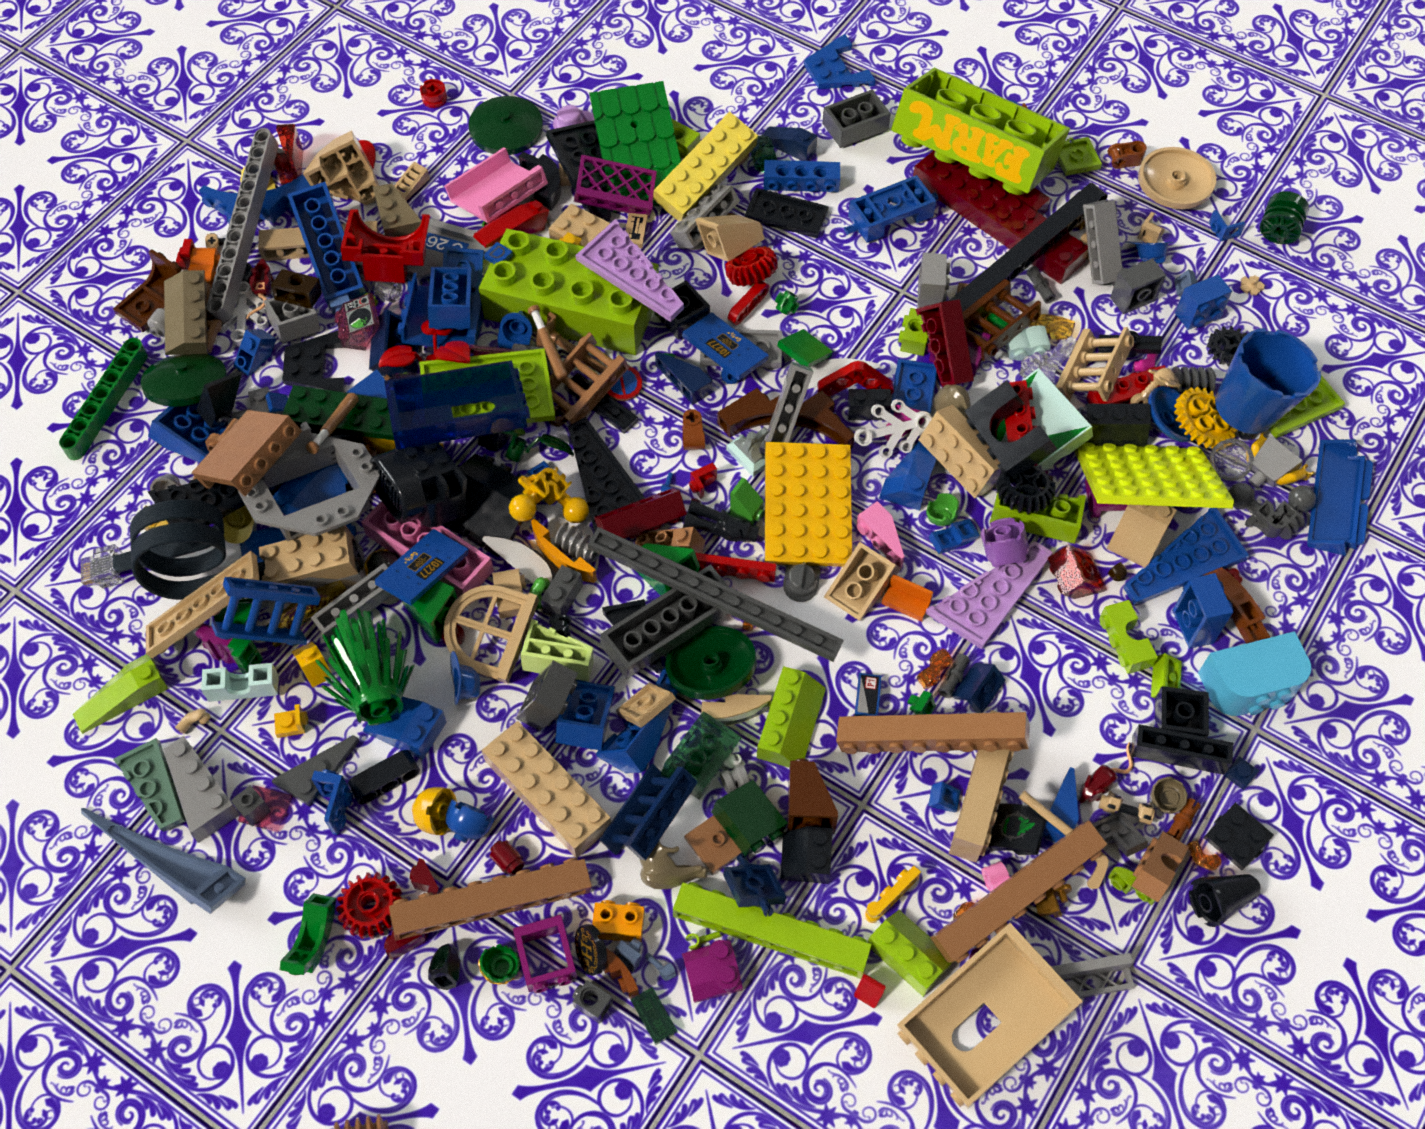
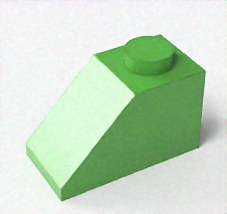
(746, 502)

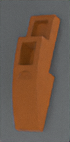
(1246, 612)

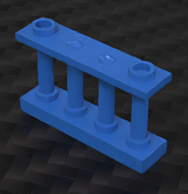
(260, 591)

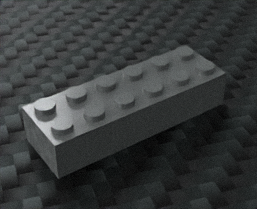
(658, 628)

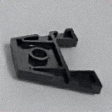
(306, 363)

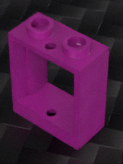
(536, 931)

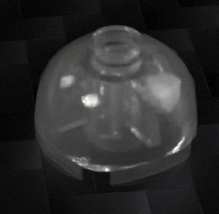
(1231, 459)

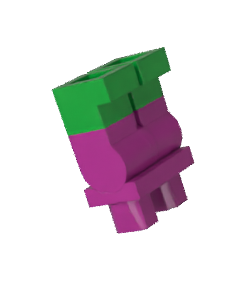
(233, 650)

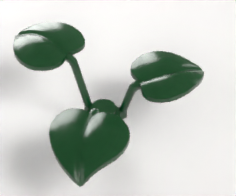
(518, 445)

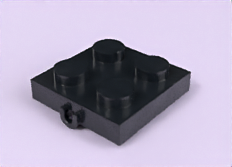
(1238, 836)

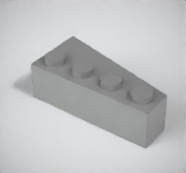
(200, 795)

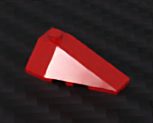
(525, 217)

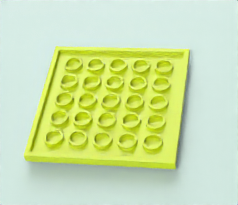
(1152, 476)

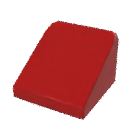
(869, 991)

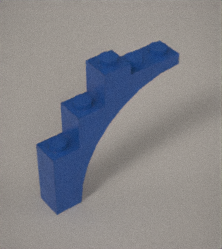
(274, 203)

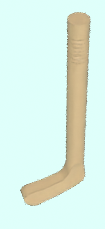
(1102, 862)

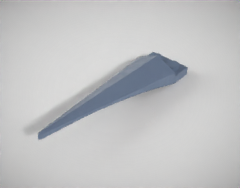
(192, 877)

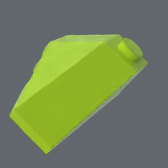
(127, 689)

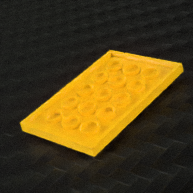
(808, 504)

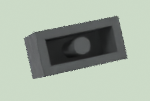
(562, 591)

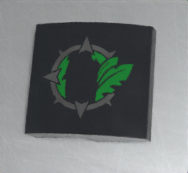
(1017, 829)

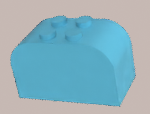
(1256, 675)

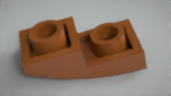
(617, 969)

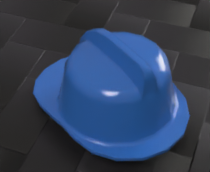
(1151, 250)
(514, 329)
(465, 680)

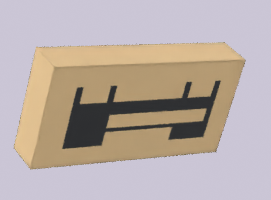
(636, 228)

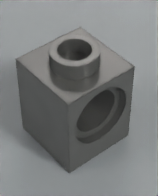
(251, 805)
(596, 1011)

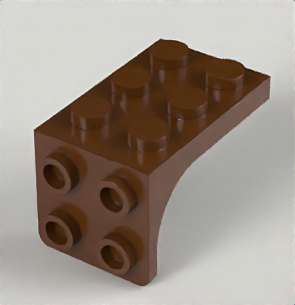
(149, 295)

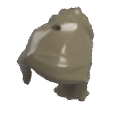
(954, 395)
(662, 873)

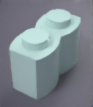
(1028, 342)

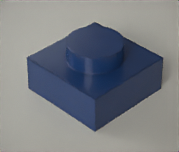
(1241, 773)

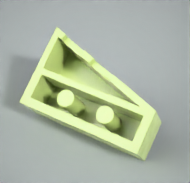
(546, 645)

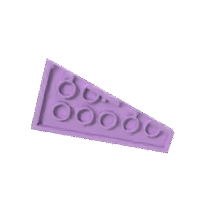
(626, 267)
(988, 599)

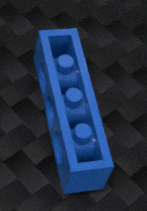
(801, 176)

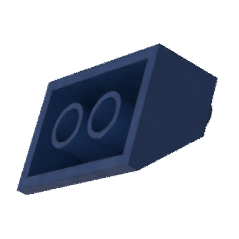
(385, 338)

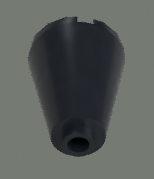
(1222, 896)

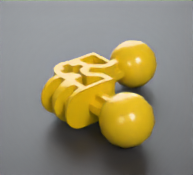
(551, 488)

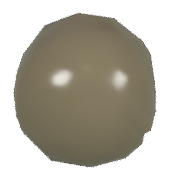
(1168, 795)

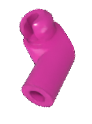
(1145, 364)

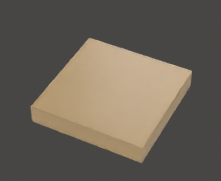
(645, 704)

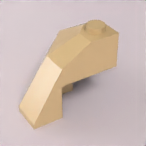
(344, 170)

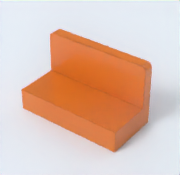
(907, 597)

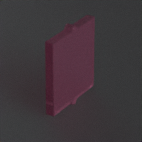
(278, 804)

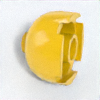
(431, 808)

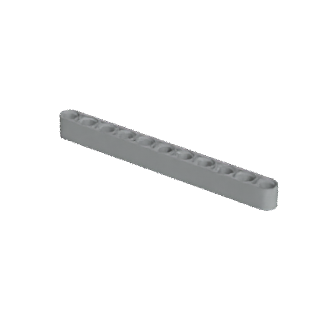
(242, 225)

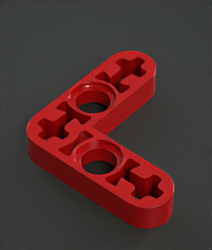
(854, 373)

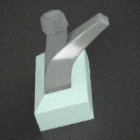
(748, 452)

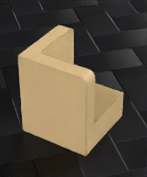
(1150, 232)

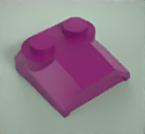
(712, 971)

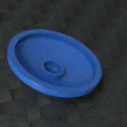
(1162, 413)

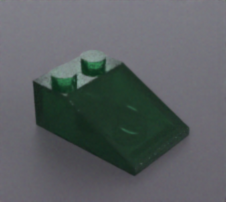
(703, 752)

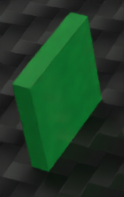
(804, 348)

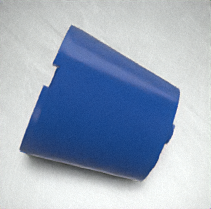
(1266, 380)

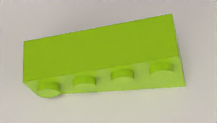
(1058, 521)

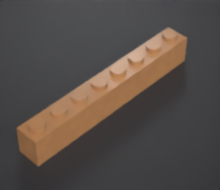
(934, 732)
(1019, 891)
(489, 899)

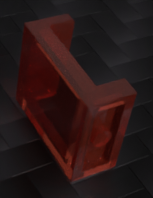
(289, 162)

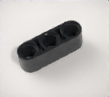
(383, 777)

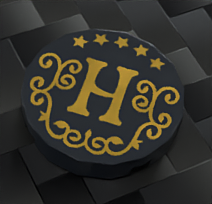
(590, 950)

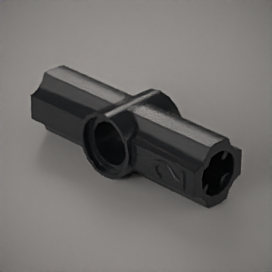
(1142, 344)

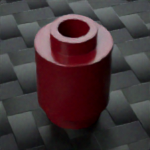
(506, 857)

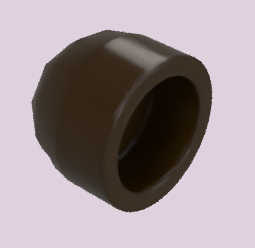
(1118, 572)

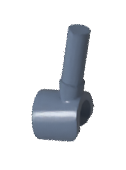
(666, 972)

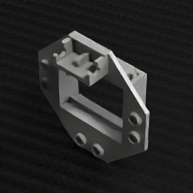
(328, 514)

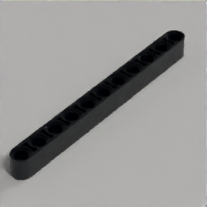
(1031, 246)

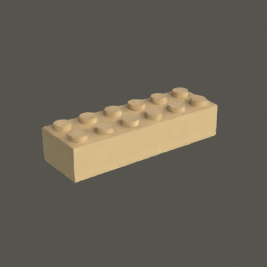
(546, 789)
(980, 804)

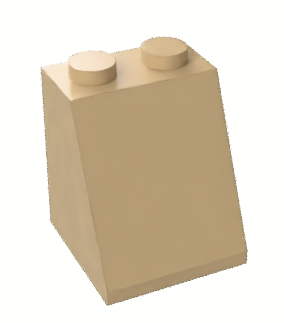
(729, 235)
(1141, 532)

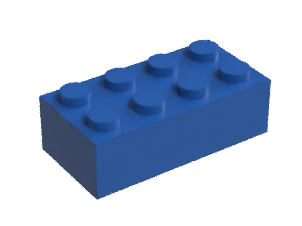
(450, 298)

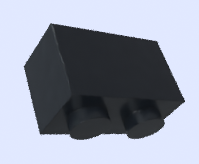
(862, 400)

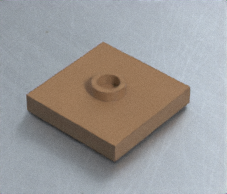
(712, 845)

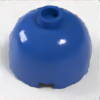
(467, 821)

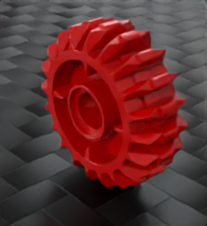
(751, 266)
(355, 898)

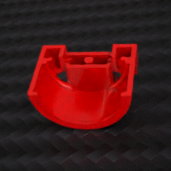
(383, 256)

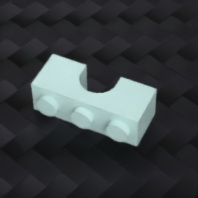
(222, 685)

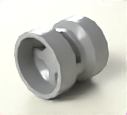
(734, 779)

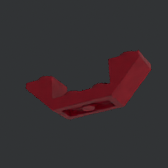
(421, 880)

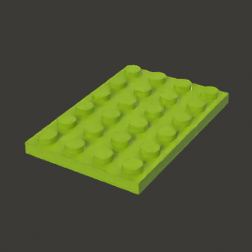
(532, 373)

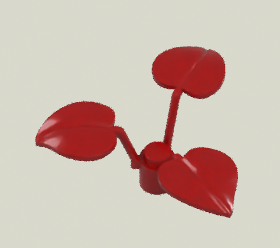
(403, 356)

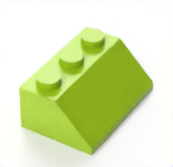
(909, 952)

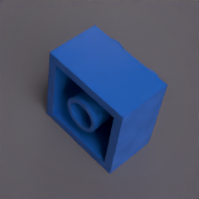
(1203, 302)

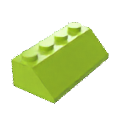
(790, 718)

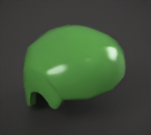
(943, 510)

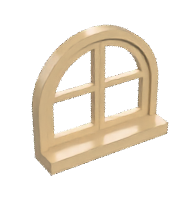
(515, 637)

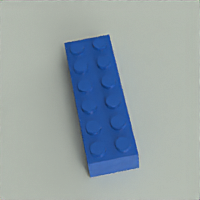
(323, 240)

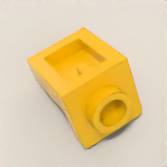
(290, 722)

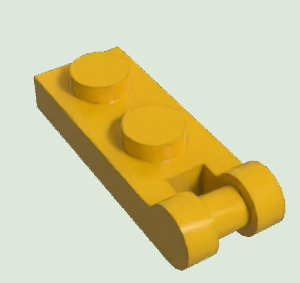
(891, 895)

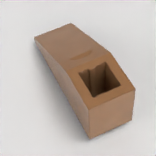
(678, 537)

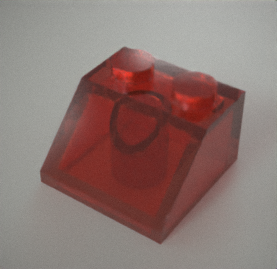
(1076, 572)

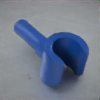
(666, 486)

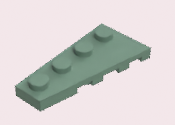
(152, 782)

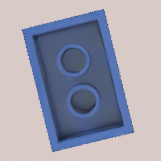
(1202, 610)

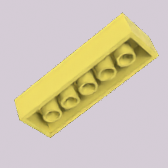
(705, 166)

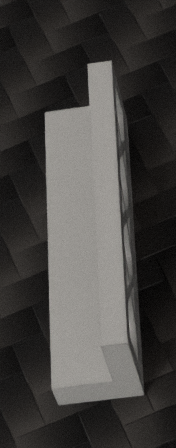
(1098, 968)

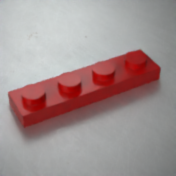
(738, 567)

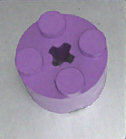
(1005, 542)

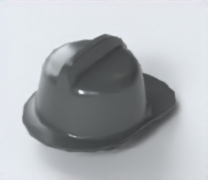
(801, 581)

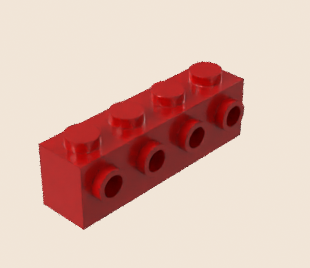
(1125, 388)
(1020, 421)

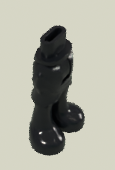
(728, 526)

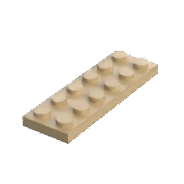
(196, 607)

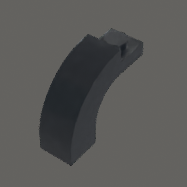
(550, 193)

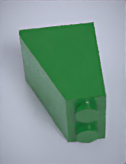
(432, 609)

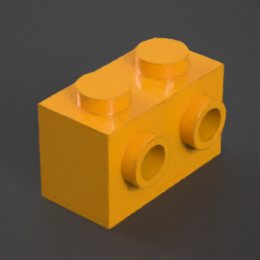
(619, 921)

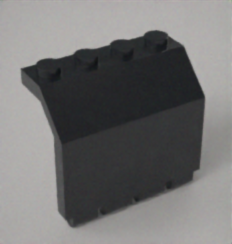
(487, 501)

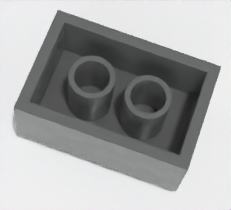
(856, 118)
(548, 696)

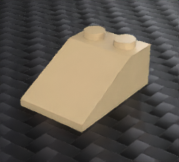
(861, 581)

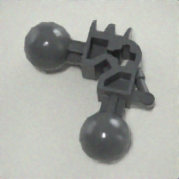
(1264, 518)

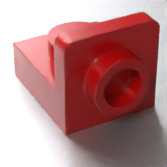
(184, 254)
(703, 476)

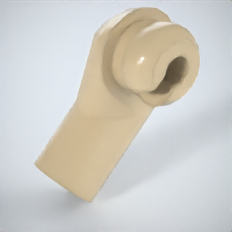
(191, 717)

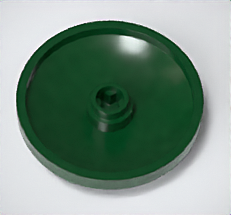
(507, 124)
(180, 378)
(712, 663)

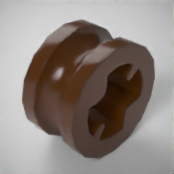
(559, 421)

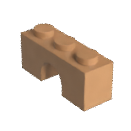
(1159, 866)

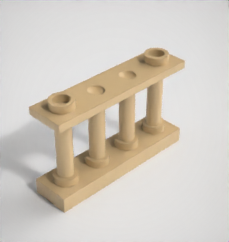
(1083, 353)

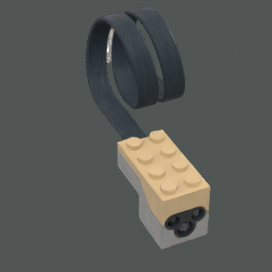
(300, 561)

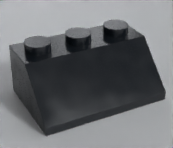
(1118, 423)

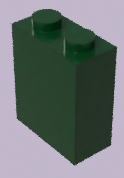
(749, 818)

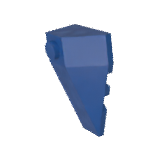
(910, 478)

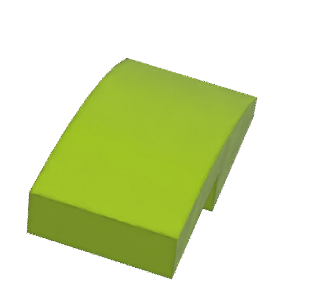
(1123, 879)

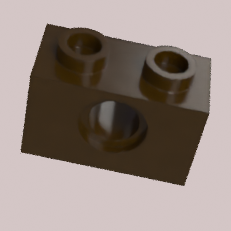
(296, 289)

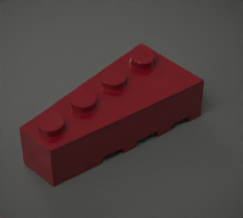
(947, 341)

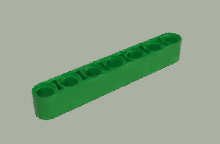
(103, 399)

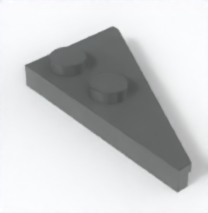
(298, 779)

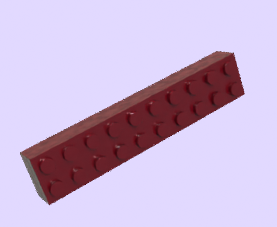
(997, 213)

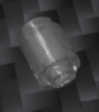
(387, 290)

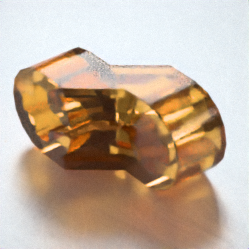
(931, 675)

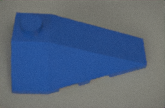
(635, 746)

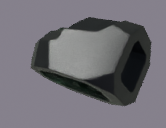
(445, 967)

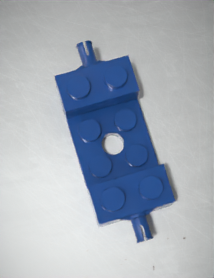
(873, 211)

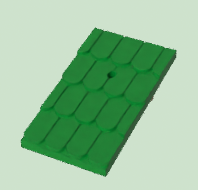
(636, 131)

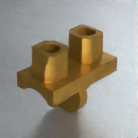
(1050, 904)

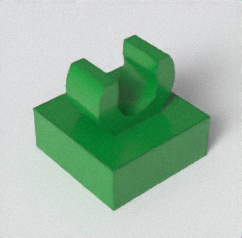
(922, 705)

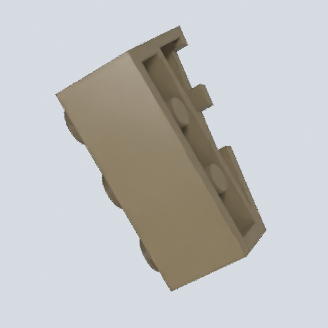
(395, 213)

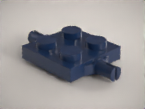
(754, 885)

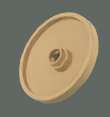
(1177, 177)

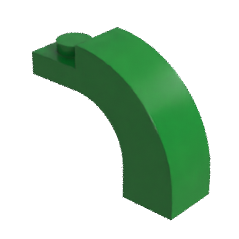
(312, 936)

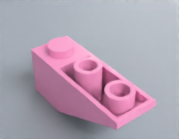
(880, 529)

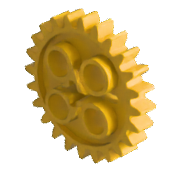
(1200, 417)

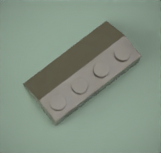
(186, 313)

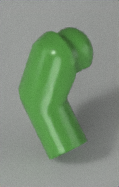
(538, 587)

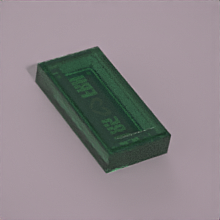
(654, 1016)

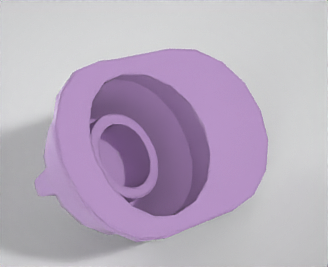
(571, 115)

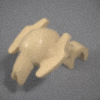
(1161, 377)

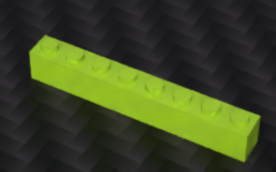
(775, 932)

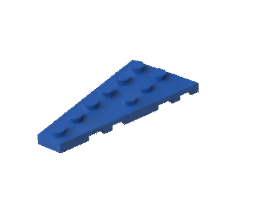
(1192, 554)

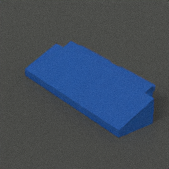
(1340, 487)

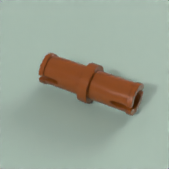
(1183, 819)

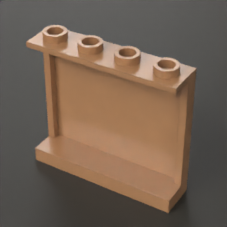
(247, 450)

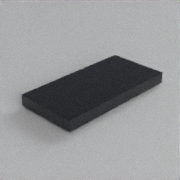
(787, 212)

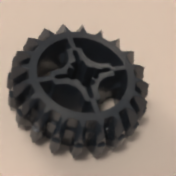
(1025, 491)

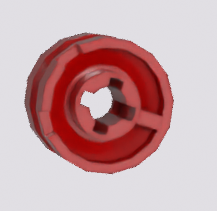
(433, 93)

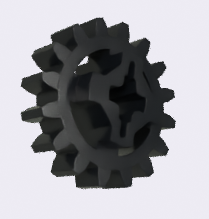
(1224, 344)

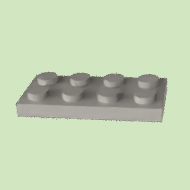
(764, 339)

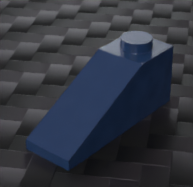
(793, 141)
(686, 377)

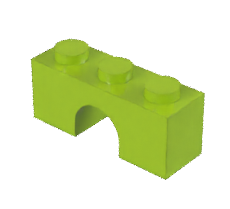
(1132, 653)

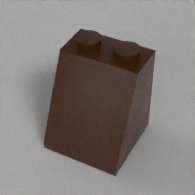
(808, 798)

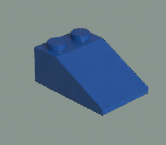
(586, 716)
(411, 729)

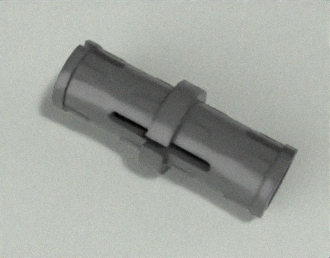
(1041, 284)
(954, 675)

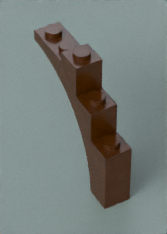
(757, 410)

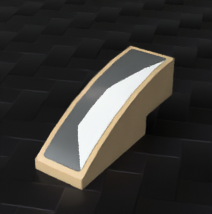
(737, 708)

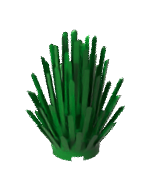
(358, 663)

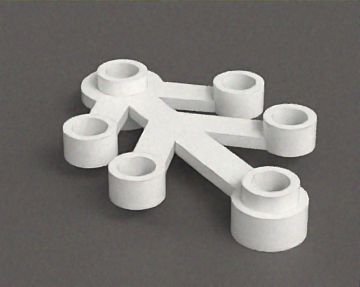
(242, 311)
(896, 428)

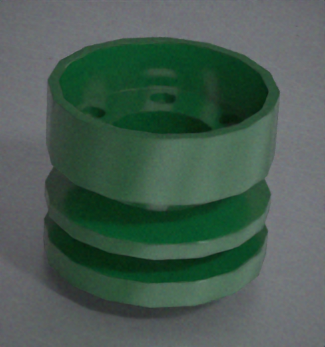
(1284, 217)

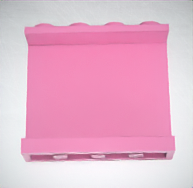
(494, 186)

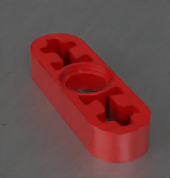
(748, 302)

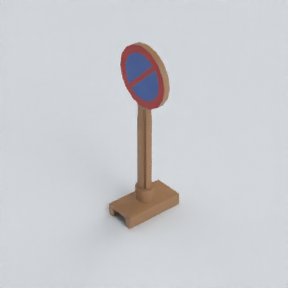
(625, 388)

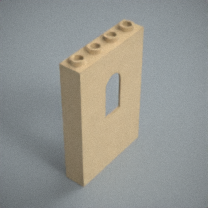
(1018, 991)

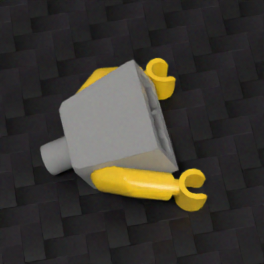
(1275, 464)

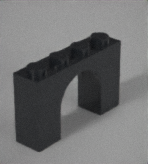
(1014, 456)

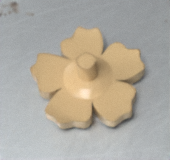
(1251, 285)

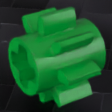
(787, 302)

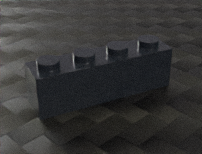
(1182, 749)

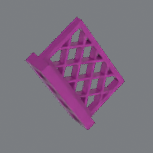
(608, 199)

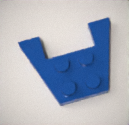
(830, 71)

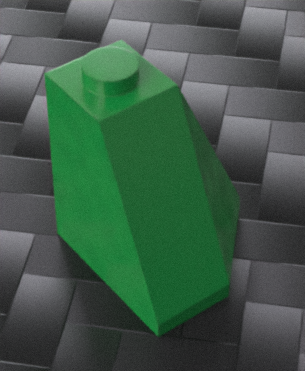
(680, 555)

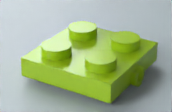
(1078, 157)

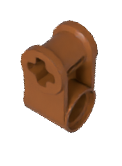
(1128, 154)
(693, 430)

